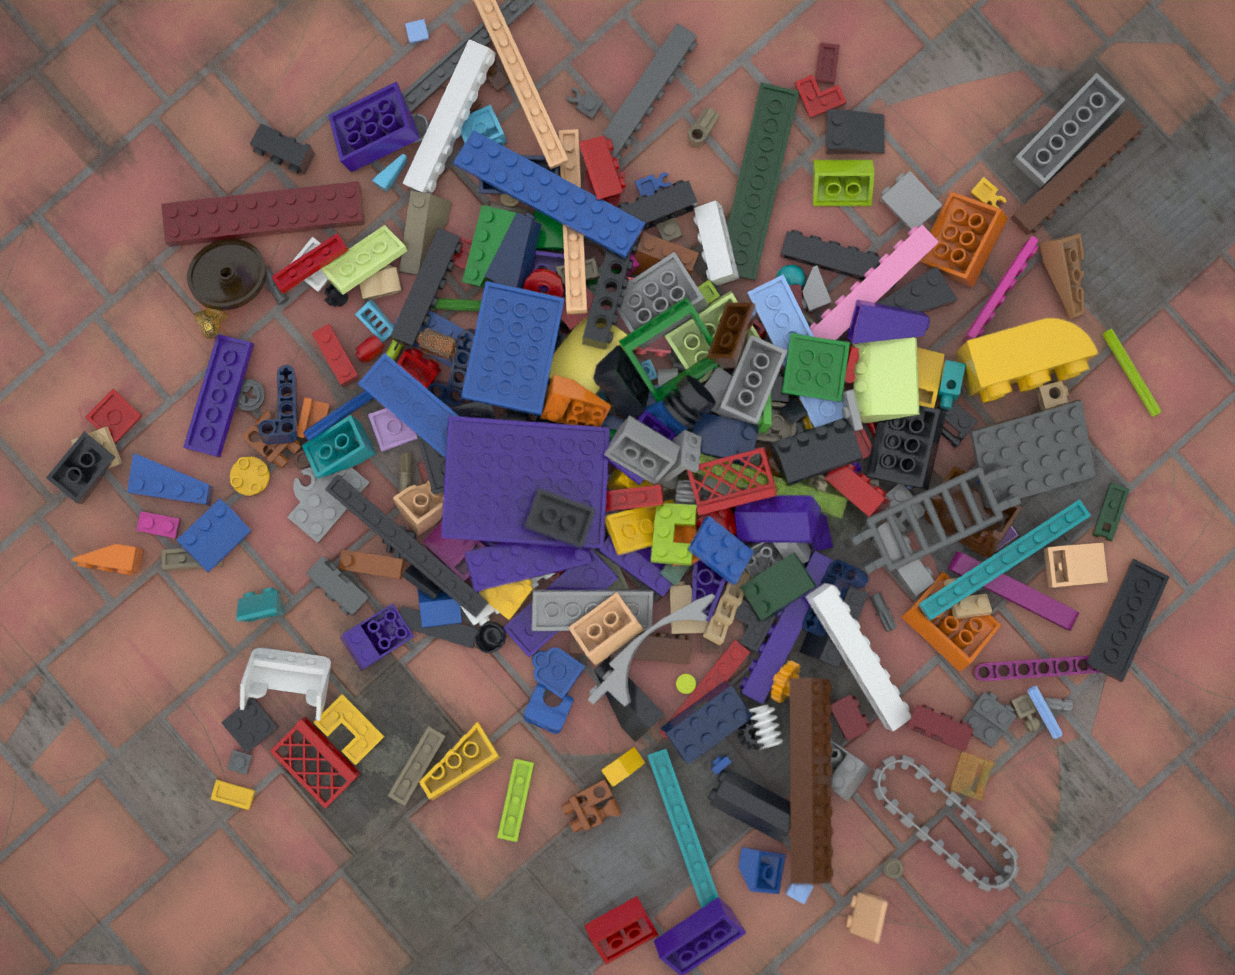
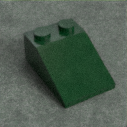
(778, 587)

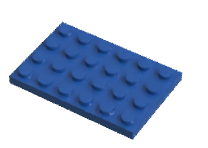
(513, 348)

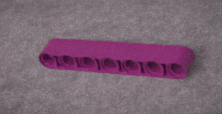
(1020, 594)
(1032, 668)

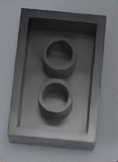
(559, 518)

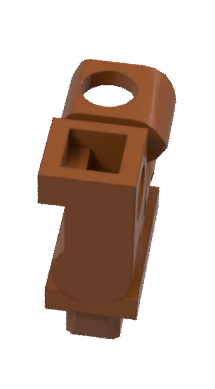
(271, 452)
(586, 809)

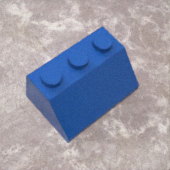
(213, 535)

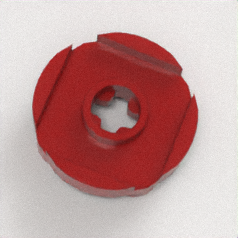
(545, 277)

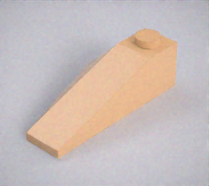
(420, 507)

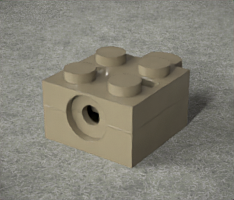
(780, 426)

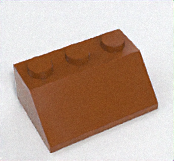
(654, 249)

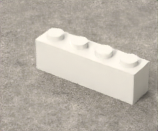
(716, 243)

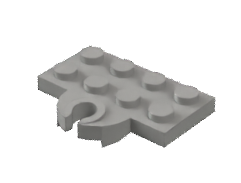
(317, 507)

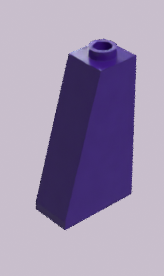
(884, 322)

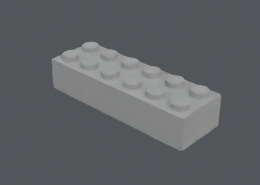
(1068, 130)

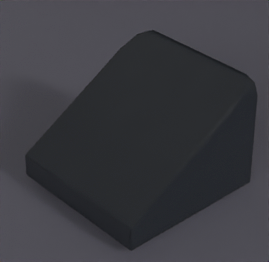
(793, 411)

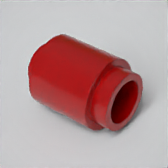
(369, 349)

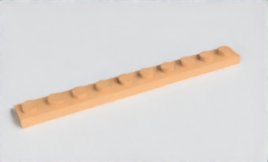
(521, 82)
(573, 241)

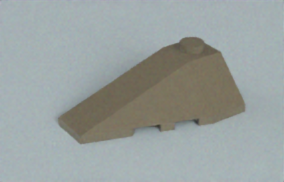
(423, 218)

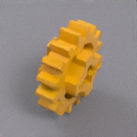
(781, 681)

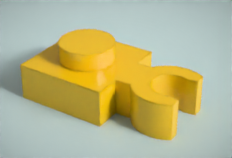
(985, 192)

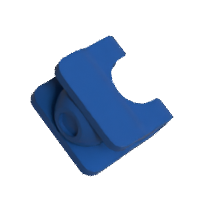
(547, 717)

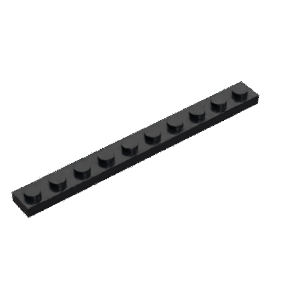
(407, 546)

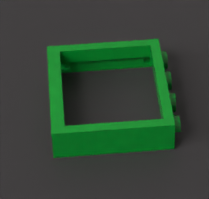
(654, 327)

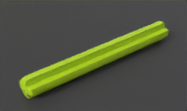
(1131, 372)

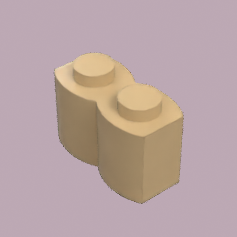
(381, 284)

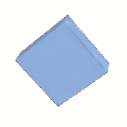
(417, 31)

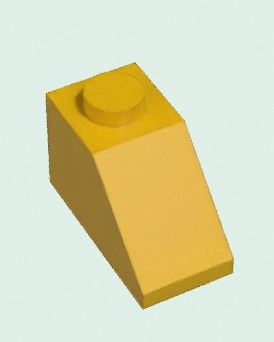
(623, 766)

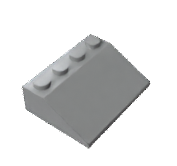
(658, 291)

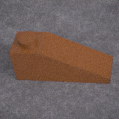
(371, 564)

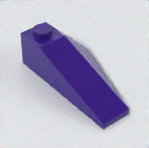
(704, 583)

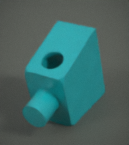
(950, 378)

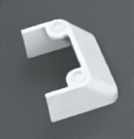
(286, 672)

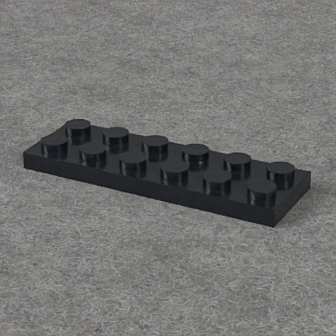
(1127, 620)

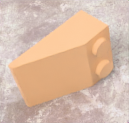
(866, 916)

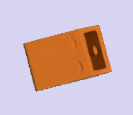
(573, 404)
(120, 557)

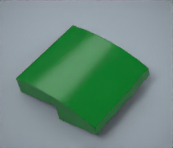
(550, 233)

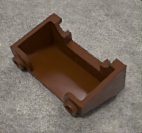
(984, 541)

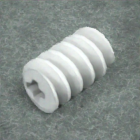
(766, 726)

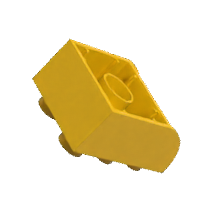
(1024, 357)

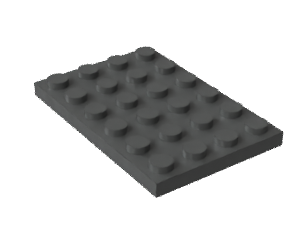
(1037, 449)

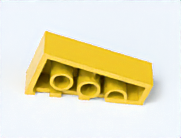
(464, 760)

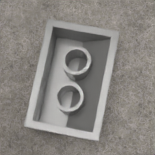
(642, 450)

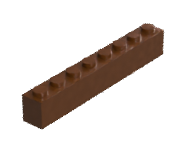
(1080, 169)

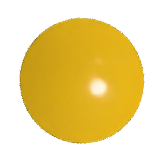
(249, 476)

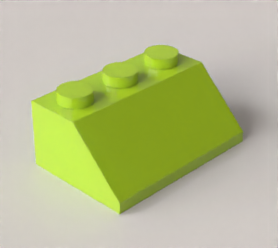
(843, 182)

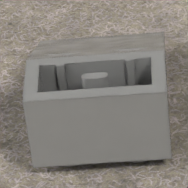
(770, 553)
(846, 772)

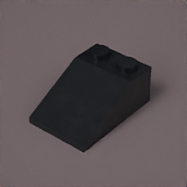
(854, 132)
(81, 468)

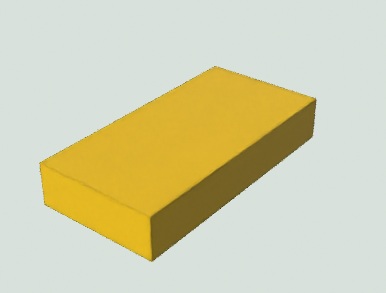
(233, 794)

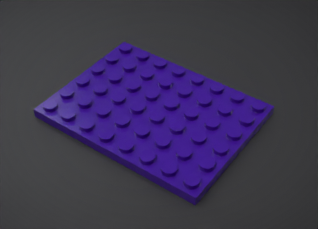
(501, 464)

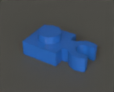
(649, 184)

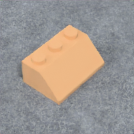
(606, 629)

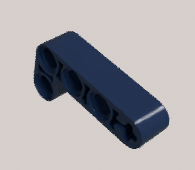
(457, 366)
(285, 404)
(840, 575)

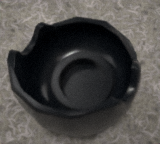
(490, 637)

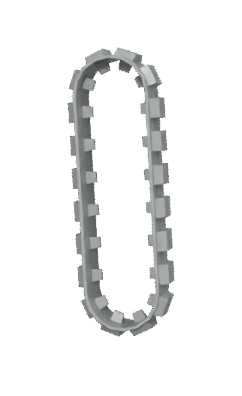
(982, 825)

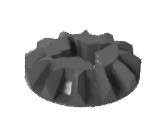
(257, 391)

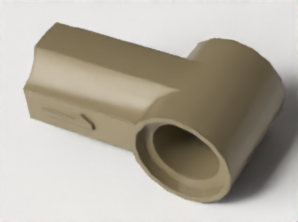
(703, 126)

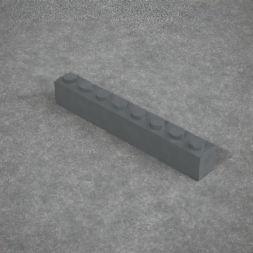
(650, 88)

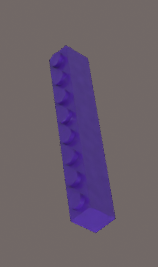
(782, 636)

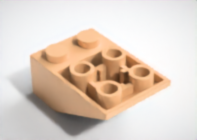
(1075, 565)

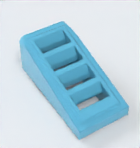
(387, 177)
(380, 316)

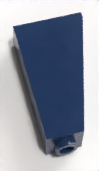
(516, 253)

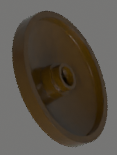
(226, 274)

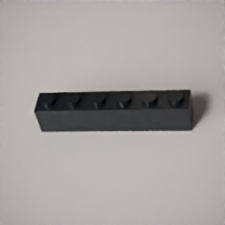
(828, 255)
(426, 287)

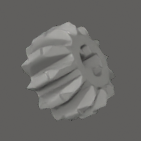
(684, 493)

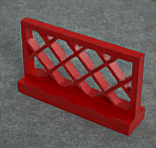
(740, 496)
(329, 753)

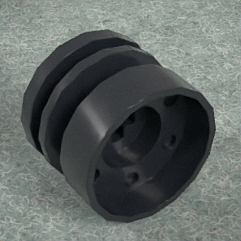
(688, 401)

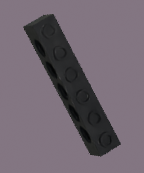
(592, 334)

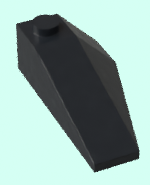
(638, 714)

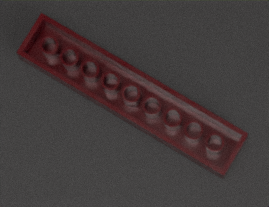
(263, 214)

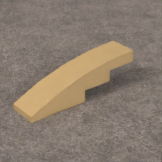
(725, 610)

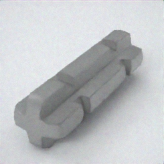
(1054, 703)

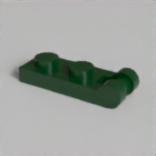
(1111, 511)

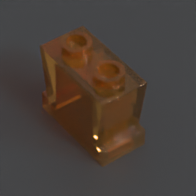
(437, 344)

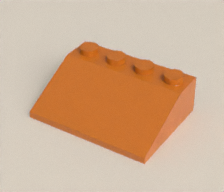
(965, 238)
(953, 638)

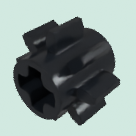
(334, 296)

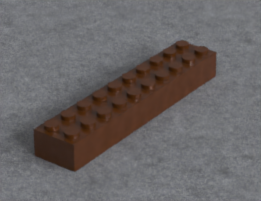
(810, 781)

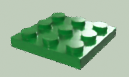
(815, 367)

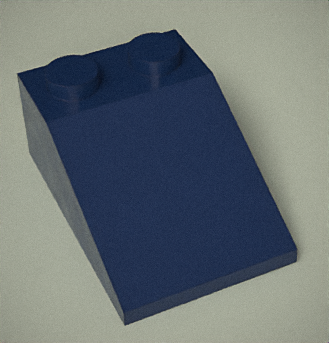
(725, 437)

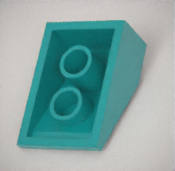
(339, 447)
(260, 606)

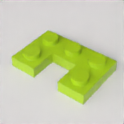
(663, 546)

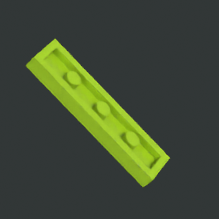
(515, 800)

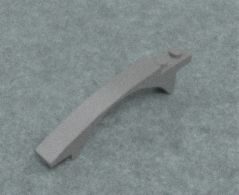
(617, 681)

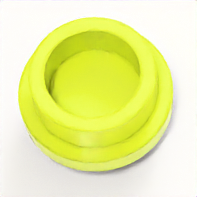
(686, 683)

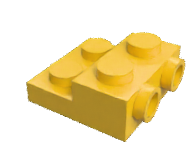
(508, 597)

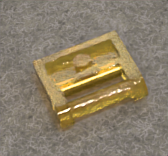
(965, 775)

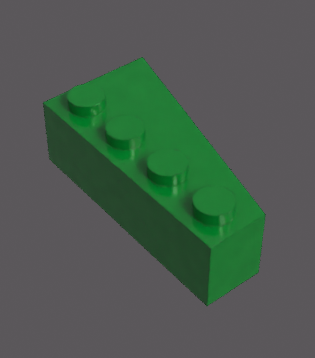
(488, 236)

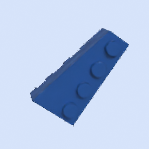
(162, 482)

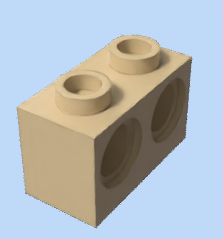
(1045, 399)

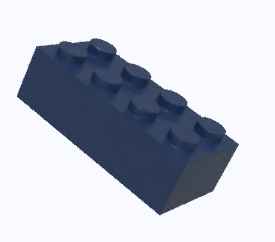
(706, 722)

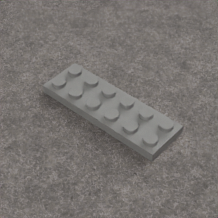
(562, 608)

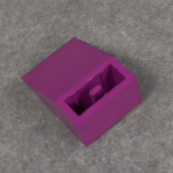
(452, 551)

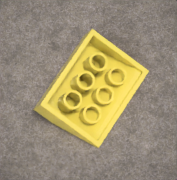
(578, 360)

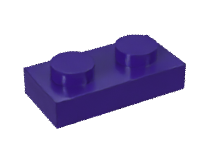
(822, 536)

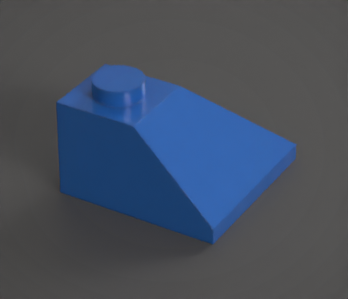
(762, 869)

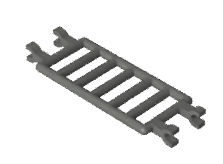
(872, 531)

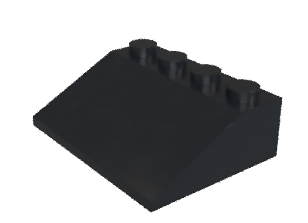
(907, 448)

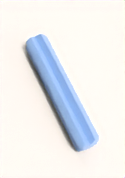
(1044, 712)

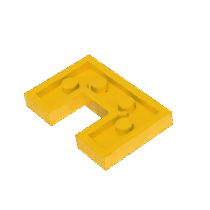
(365, 733)

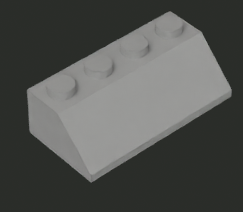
(752, 380)

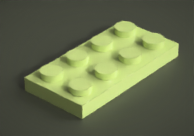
(364, 259)

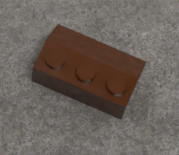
(732, 334)

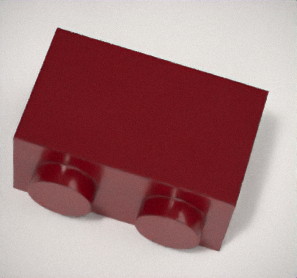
(848, 717)

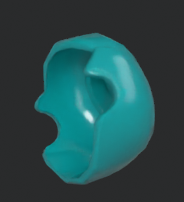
(793, 274)

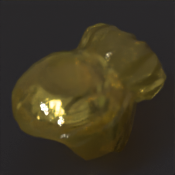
(210, 321)

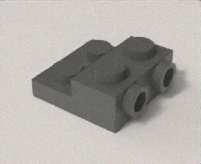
(989, 718)

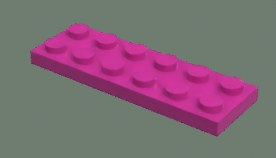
(1004, 285)

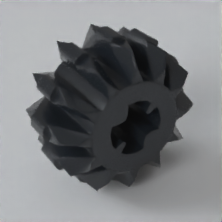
(747, 736)

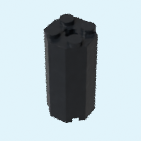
(752, 804)

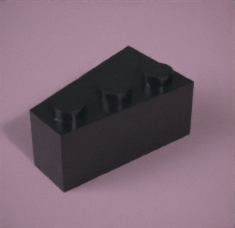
(282, 149)

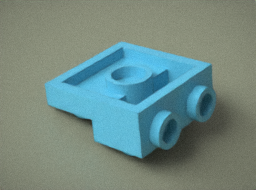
(485, 123)

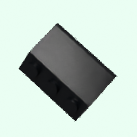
(621, 383)

